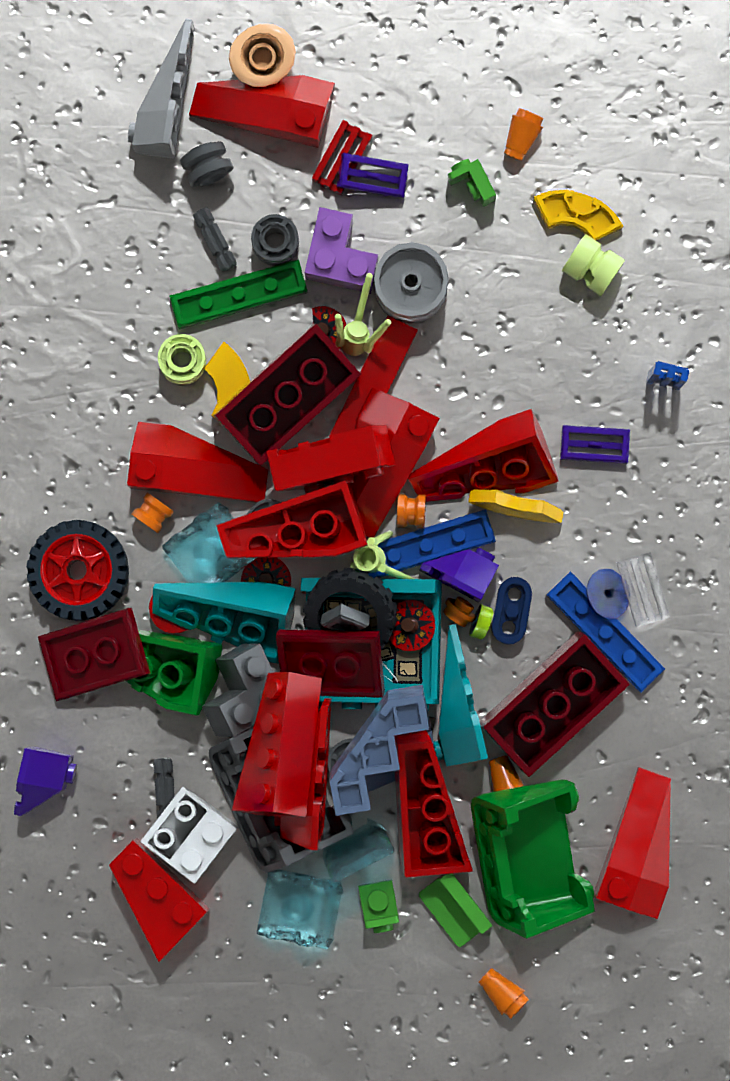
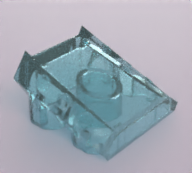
(199, 550)
(357, 851)
(299, 909)

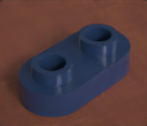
(512, 611)

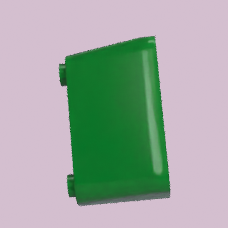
(529, 857)

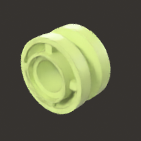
(175, 345)

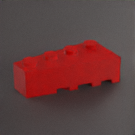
(281, 748)
(425, 816)

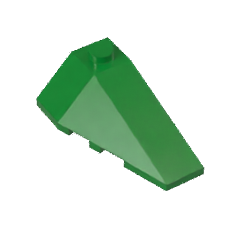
(180, 671)

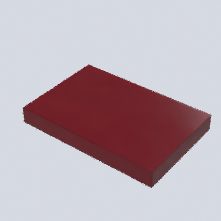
(94, 654)
(343, 659)

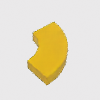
(577, 211)
(227, 373)
(516, 506)

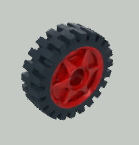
(51, 564)

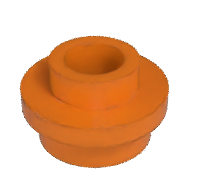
(459, 611)

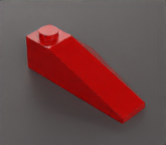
(181, 463)

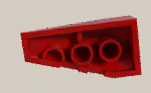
(286, 110)
(408, 433)
(497, 458)
(306, 526)
(309, 830)
(638, 857)

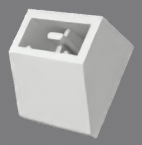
(189, 834)

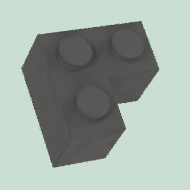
(245, 676)

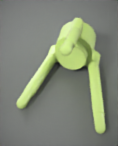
(355, 336)
(373, 559)

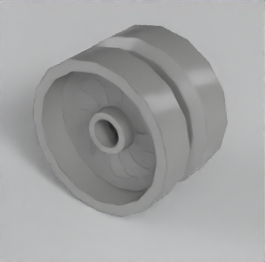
(422, 266)

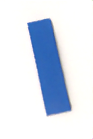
(437, 541)
(606, 634)

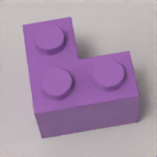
(330, 258)

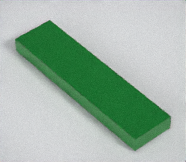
(238, 294)

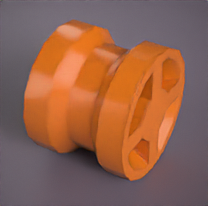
(411, 511)
(152, 512)

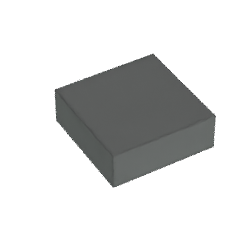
(345, 619)

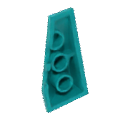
(229, 610)
(459, 723)

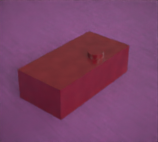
(287, 394)
(554, 703)

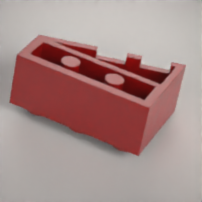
(332, 459)
(157, 897)

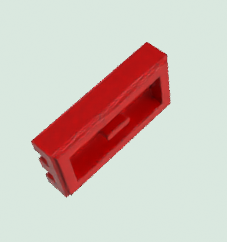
(354, 133)

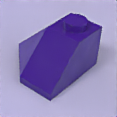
(464, 571)
(41, 777)

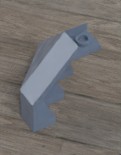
(372, 753)

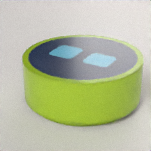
(482, 622)

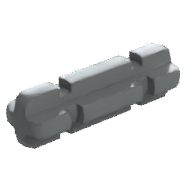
(214, 239)
(163, 783)

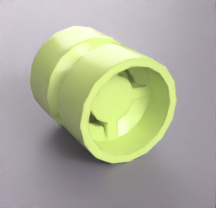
(593, 265)

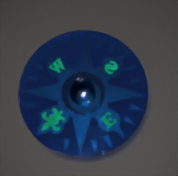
(607, 594)

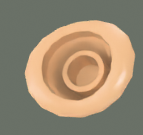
(262, 55)

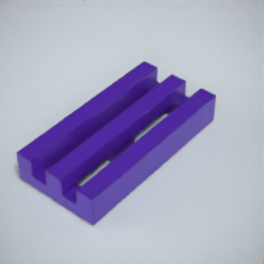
(345, 171)
(624, 446)

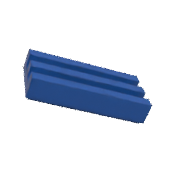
(669, 376)

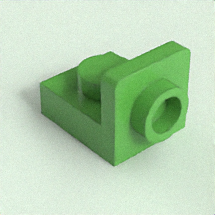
(479, 184)
(379, 906)

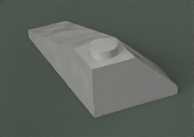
(161, 110)

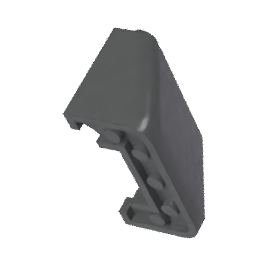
(259, 831)

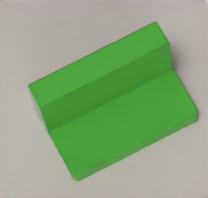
(454, 909)

